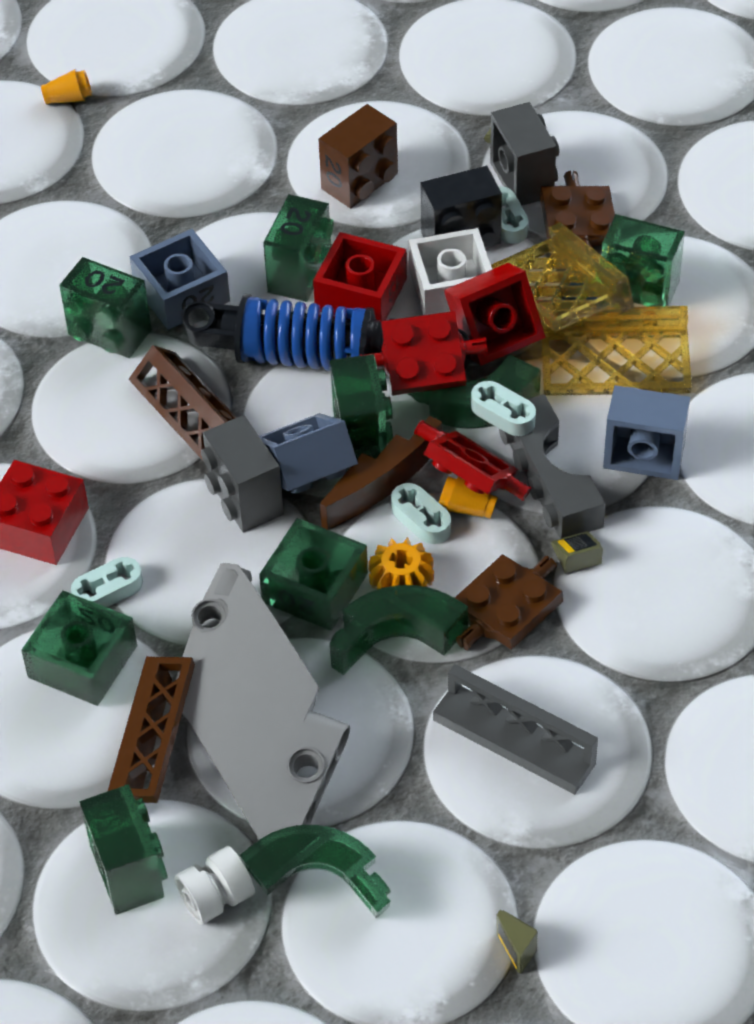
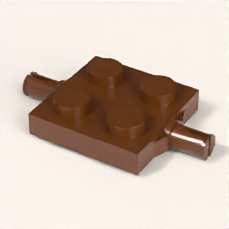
(581, 209)
(508, 601)

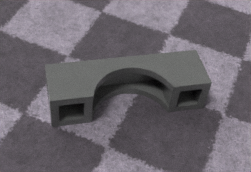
(568, 500)

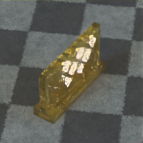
(583, 266)
(614, 329)

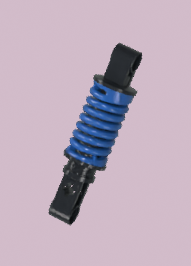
(285, 333)

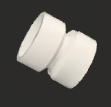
(217, 883)

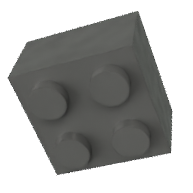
(523, 151)
(242, 473)

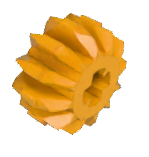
(400, 565)

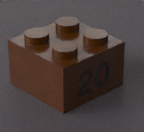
(358, 155)

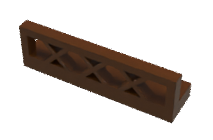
(190, 391)
(148, 722)

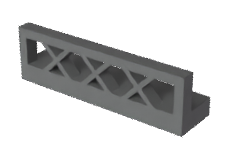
(515, 732)

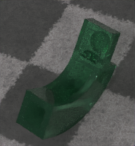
(454, 403)
(397, 612)
(316, 847)

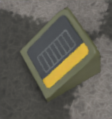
(578, 551)
(517, 939)

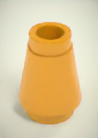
(67, 88)
(462, 500)

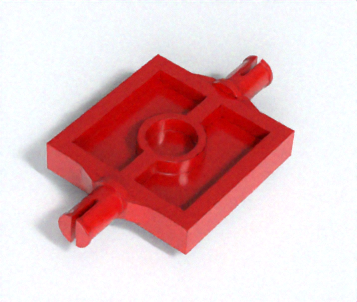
(425, 353)
(470, 461)

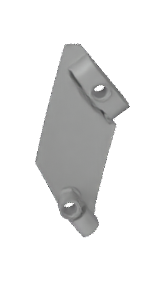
(256, 707)

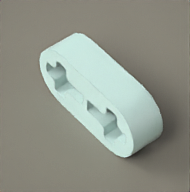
(516, 215)
(503, 408)
(416, 516)
(107, 584)

